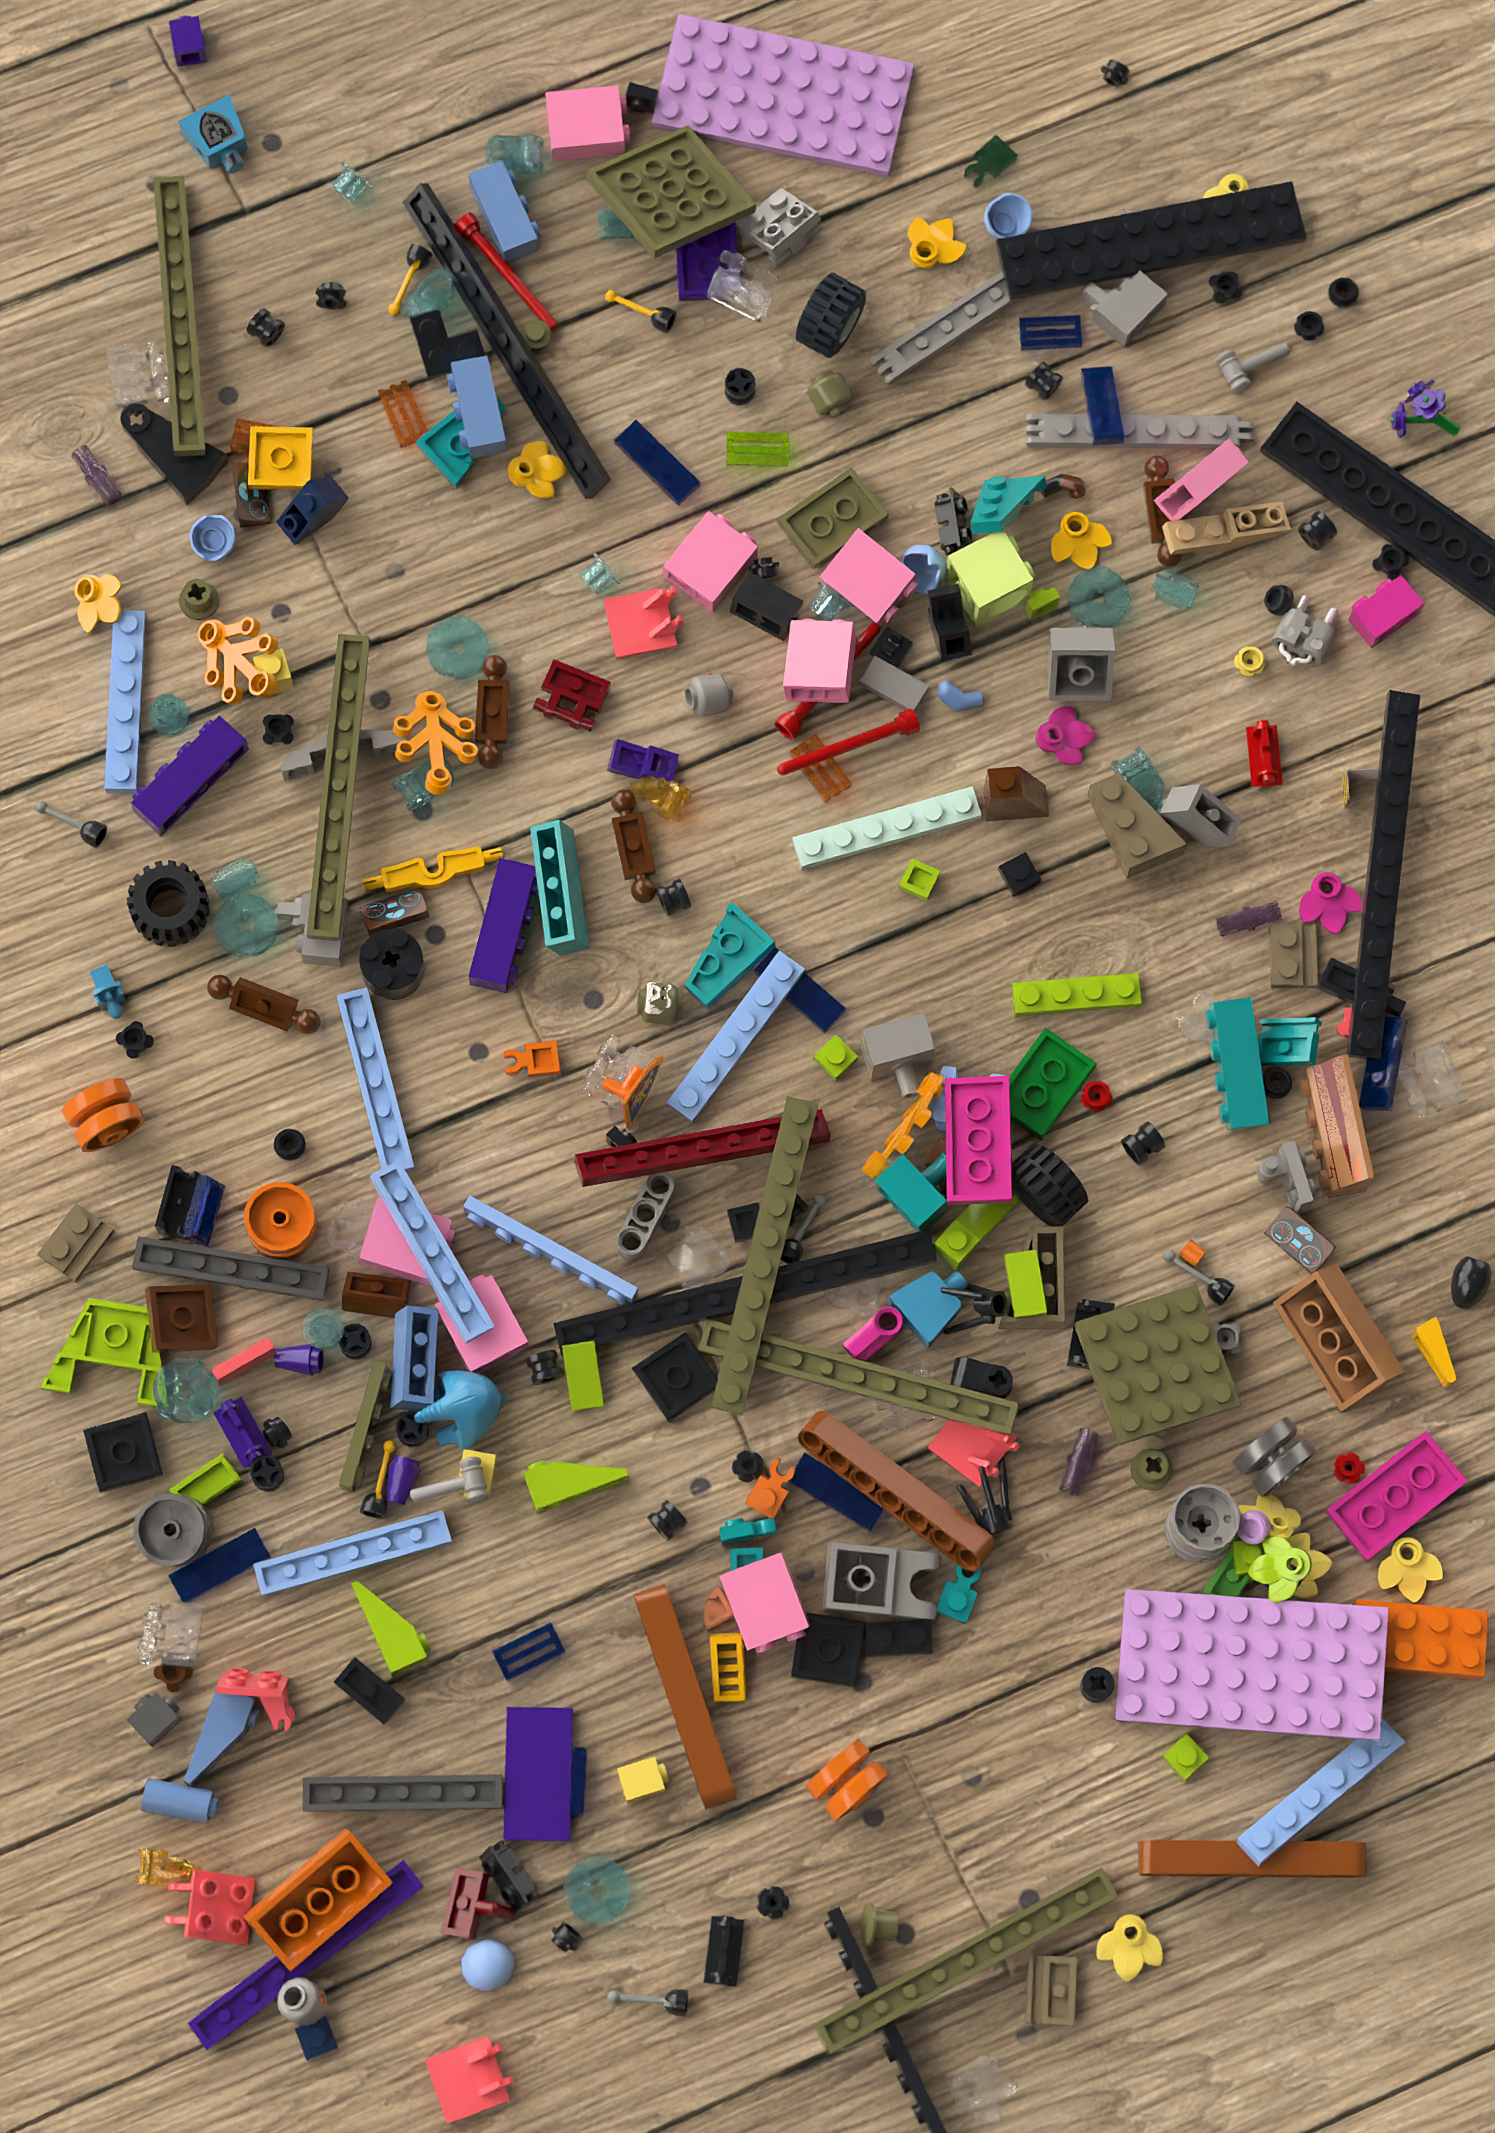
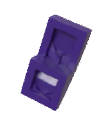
(642, 762)

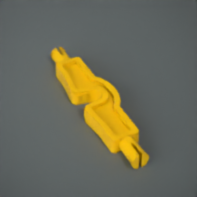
(415, 871)

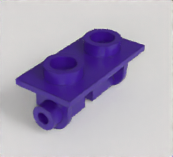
(242, 1431)

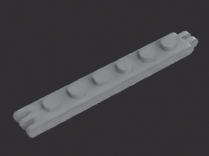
(943, 329)
(1141, 431)

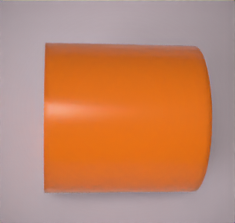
(1192, 1253)

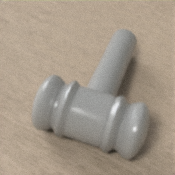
(1236, 371)
(471, 1480)

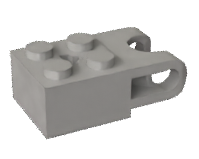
(887, 1583)

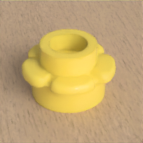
(1253, 654)

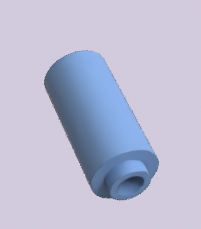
(179, 1801)

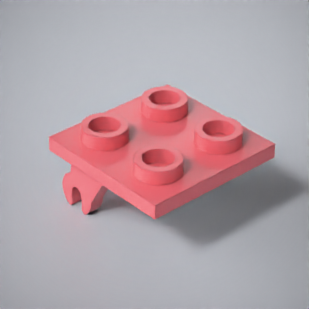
(642, 622)
(971, 1447)
(270, 1688)
(216, 1907)
(468, 2079)

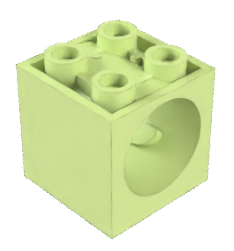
(990, 577)

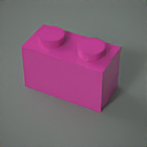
(1385, 611)

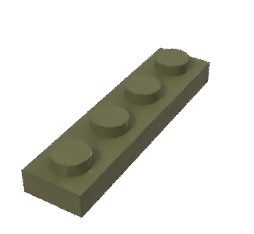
(362, 1440)

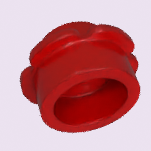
(1102, 1090)
(1344, 1475)

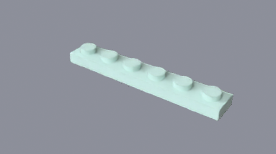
(886, 828)

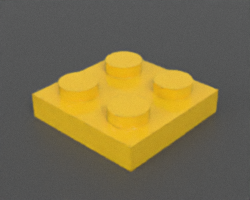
(280, 457)

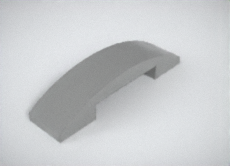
(300, 763)

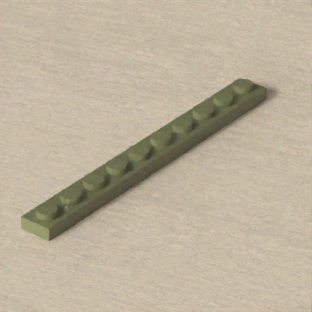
(179, 316)
(338, 787)
(764, 1256)
(872, 1381)
(964, 1961)

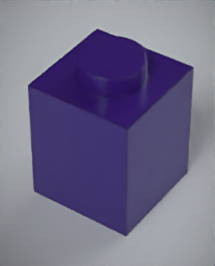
(187, 41)

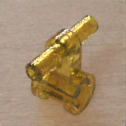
(666, 795)
(157, 1866)

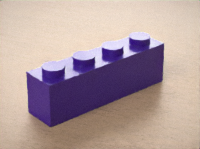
(189, 775)
(503, 926)

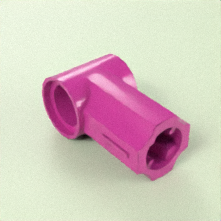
(871, 1336)

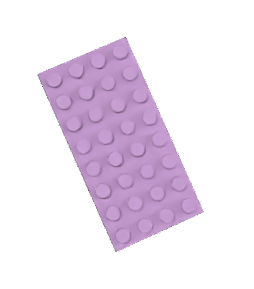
(783, 95)
(1252, 1664)

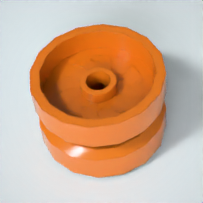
(103, 1115)
(285, 1239)
(851, 1785)

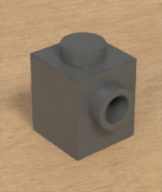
(154, 1717)

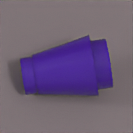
(300, 1359)
(401, 1478)

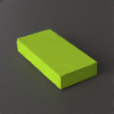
(1025, 1284)
(582, 1375)
(209, 1481)

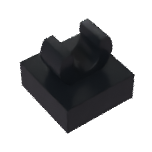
(891, 647)

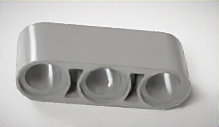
(645, 1230)

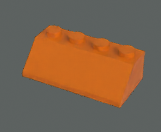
(318, 1899)

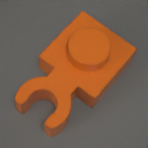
(539, 1059)
(768, 1492)

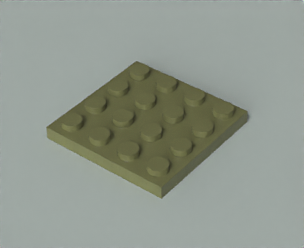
(671, 191)
(1157, 1364)

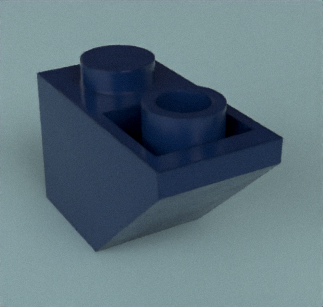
(312, 508)

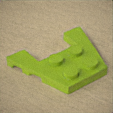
(112, 1337)

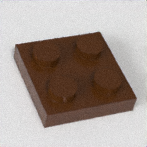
(181, 1318)

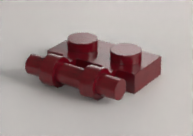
(576, 687)

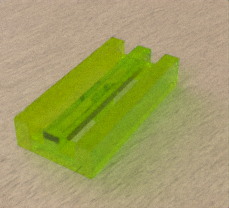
(751, 437)

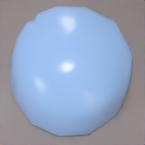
(1008, 216)
(213, 537)
(928, 565)
(487, 1965)

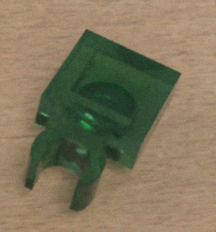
(991, 159)

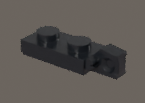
(1339, 981)

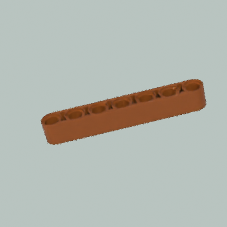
(896, 1491)
(685, 1697)
(1228, 1859)

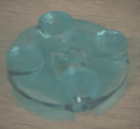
(1101, 581)
(459, 630)
(246, 943)
(170, 1400)
(585, 1905)

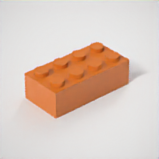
(1434, 1640)

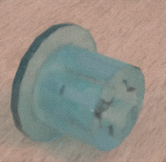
(350, 183)
(599, 575)
(827, 603)
(168, 714)
(323, 1328)

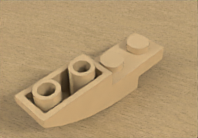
(1227, 530)

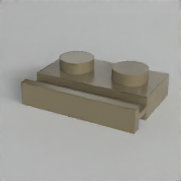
(1293, 956)
(75, 1242)
(1051, 1990)

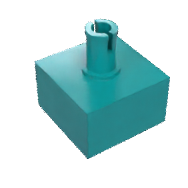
(914, 1191)

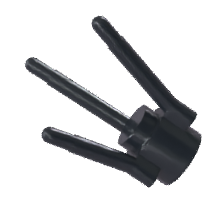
(986, 1303)
(994, 1518)

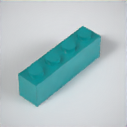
(559, 887)
(1238, 1063)

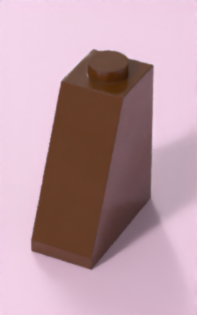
(1013, 795)

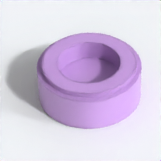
(1254, 1527)

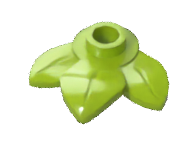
(1275, 1568)

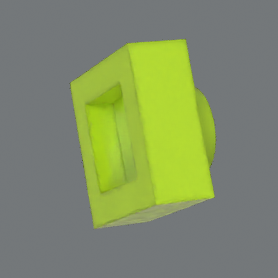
(1041, 602)
(919, 879)
(835, 1057)
(1244, 1555)
(1185, 1757)

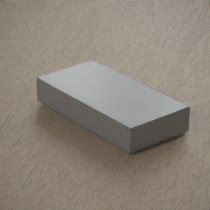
(893, 684)

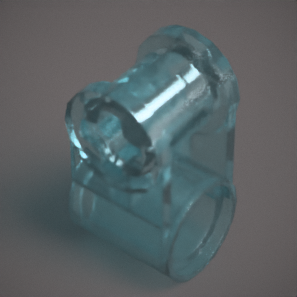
(517, 152)
(426, 298)
(1140, 774)
(416, 780)

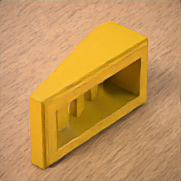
(1433, 1347)
(728, 1638)

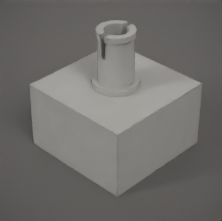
(1080, 664)
(898, 1050)

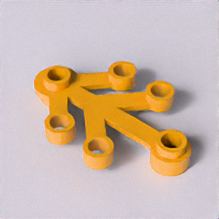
(214, 637)
(432, 707)
(899, 1139)

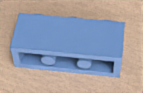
(504, 211)
(477, 407)
(414, 1358)

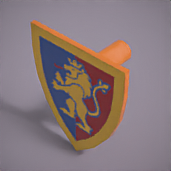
(634, 1089)

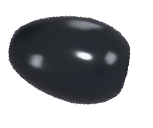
(1470, 1282)

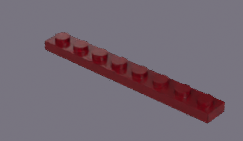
(686, 1150)

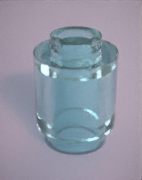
(1174, 589)
(235, 878)

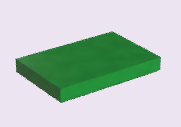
(1046, 1082)

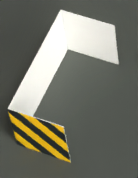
(1360, 774)

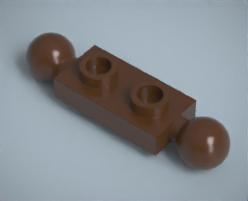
(1156, 469)
(492, 712)
(633, 846)
(263, 1004)

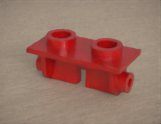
(1264, 755)

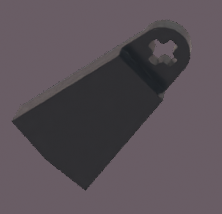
(154, 439)

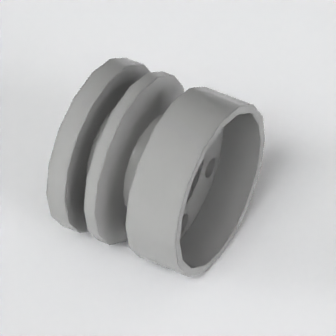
(1213, 1510)

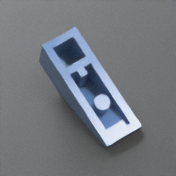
(223, 1728)

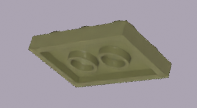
(831, 516)

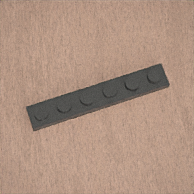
(230, 1268)
(402, 1793)

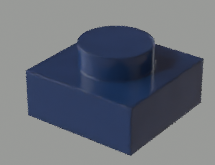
(316, 2038)

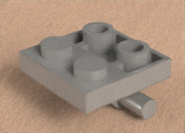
(780, 226)
(1289, 1166)

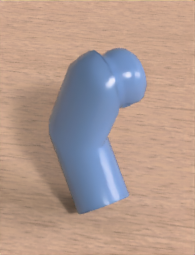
(956, 698)

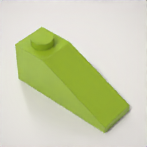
(970, 1231)
(562, 1483)
(394, 1635)

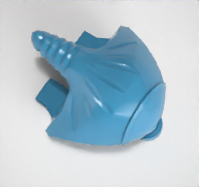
(469, 1401)

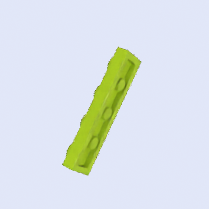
(1076, 994)

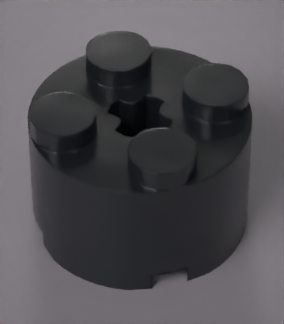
(393, 946)

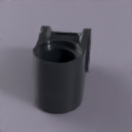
(980, 1377)

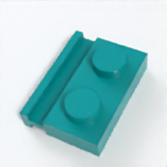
(1288, 1041)

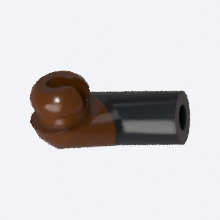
(1065, 482)

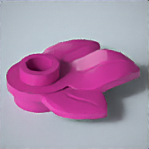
(1069, 736)
(1329, 907)

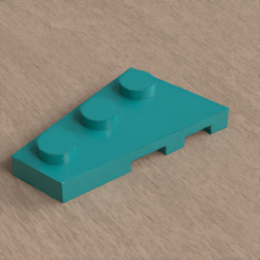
(444, 447)
(1001, 500)
(729, 956)

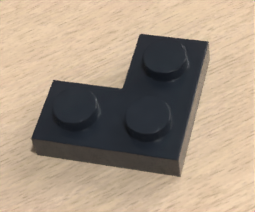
(437, 348)

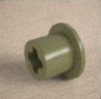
(198, 599)
(1151, 1469)
(878, 1925)

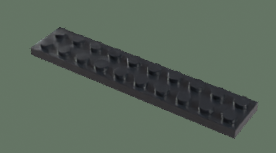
(1150, 240)
(1386, 503)

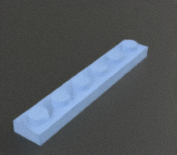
(125, 702)
(735, 1036)
(374, 1078)
(538, 1245)
(432, 1252)
(352, 1553)
(1318, 1794)

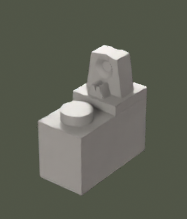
(1125, 309)
(1200, 815)
(313, 950)

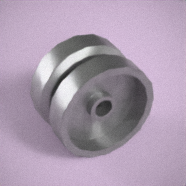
(1277, 1460)
(192, 1533)

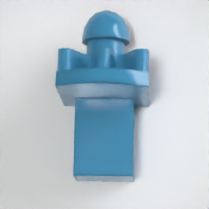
(107, 992)

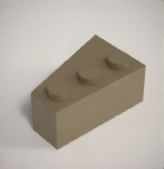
(1133, 827)
(1049, 1247)

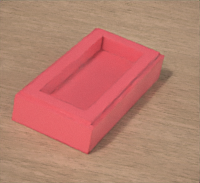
(243, 1361)

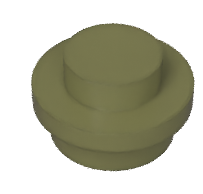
(536, 334)

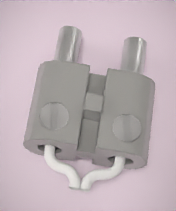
(1303, 635)

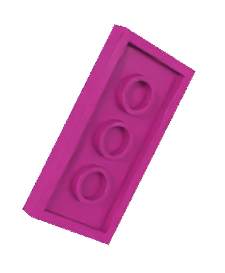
(978, 1140)
(1395, 1496)

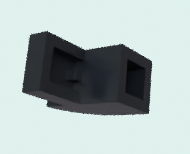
(948, 622)

